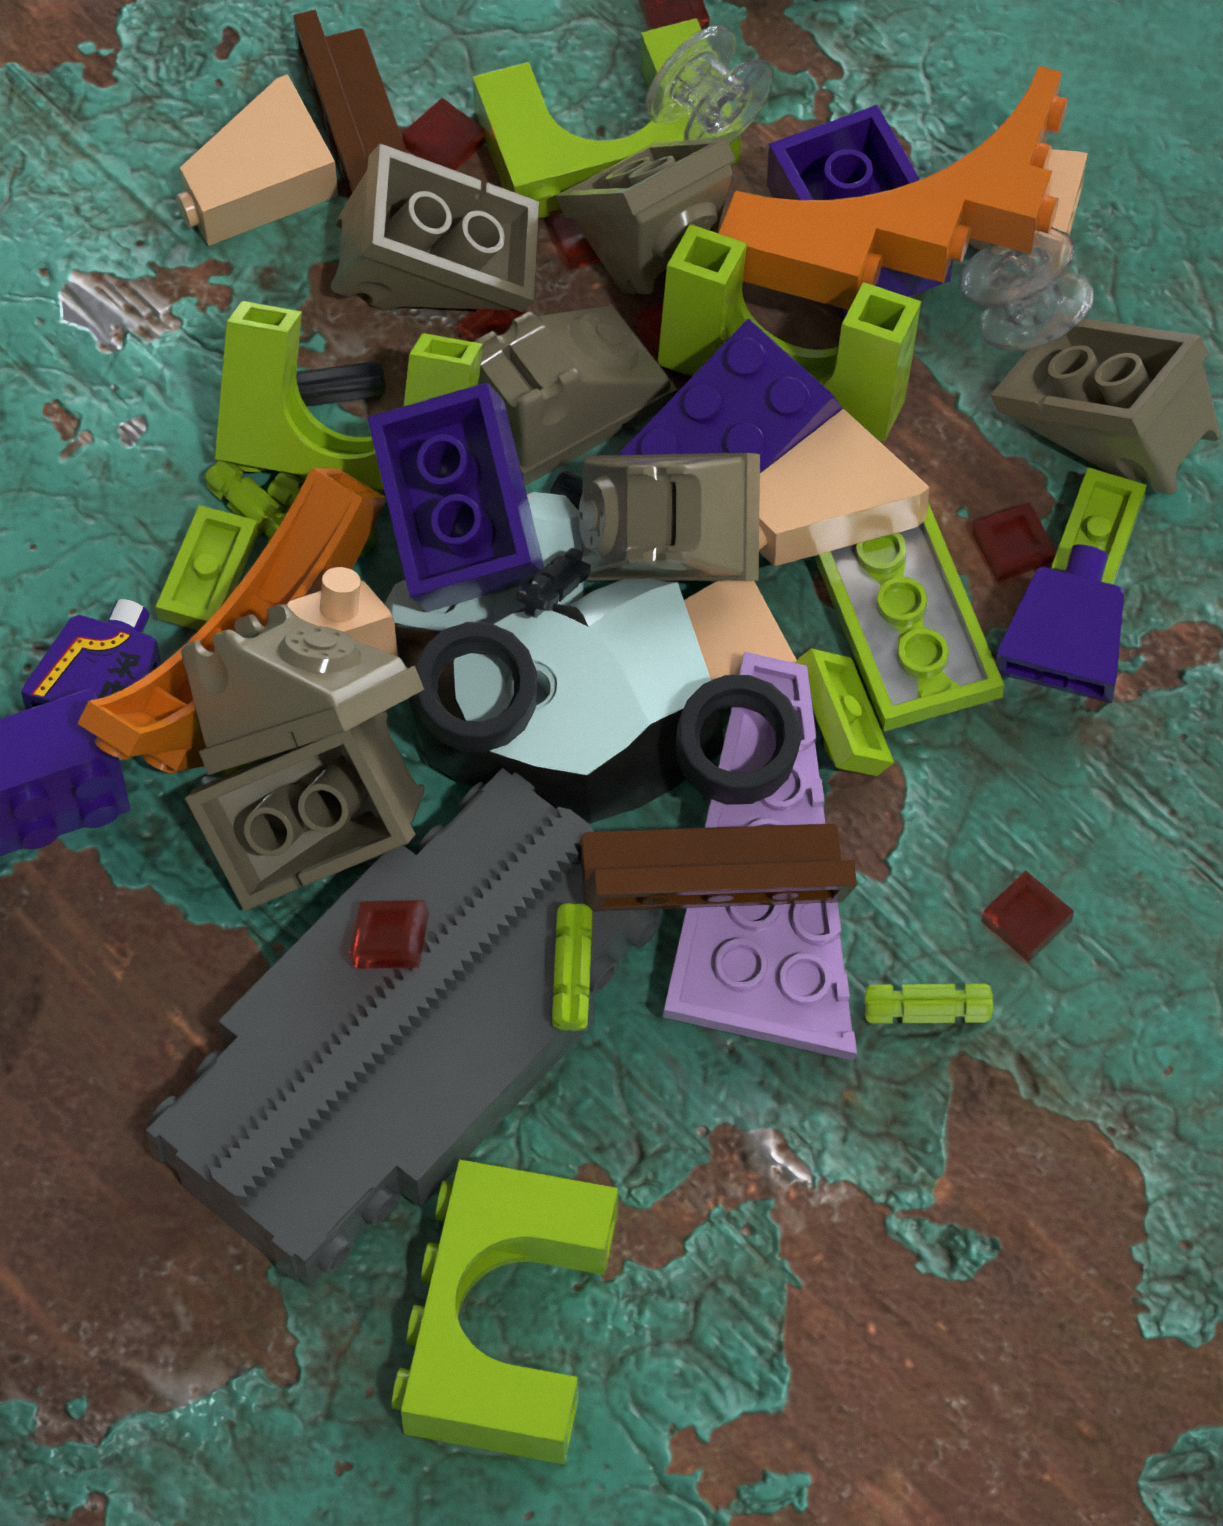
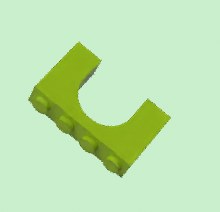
(540, 156)
(708, 306)
(263, 413)
(489, 1222)

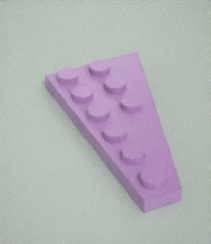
(767, 967)

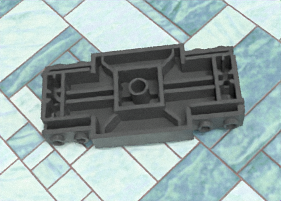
(386, 1077)

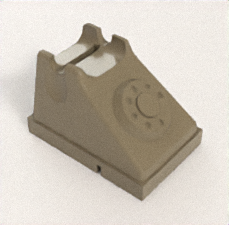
(646, 203)
(435, 238)
(571, 383)
(1116, 398)
(671, 517)
(286, 686)
(308, 812)

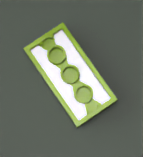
(910, 625)

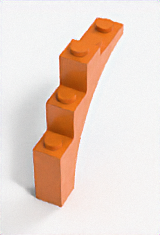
(835, 245)
(317, 534)

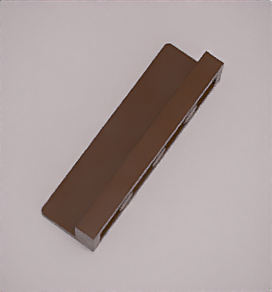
(346, 95)
(714, 867)

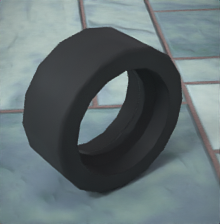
(477, 639)
(753, 695)

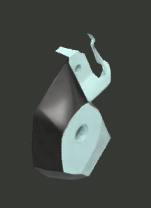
(607, 683)

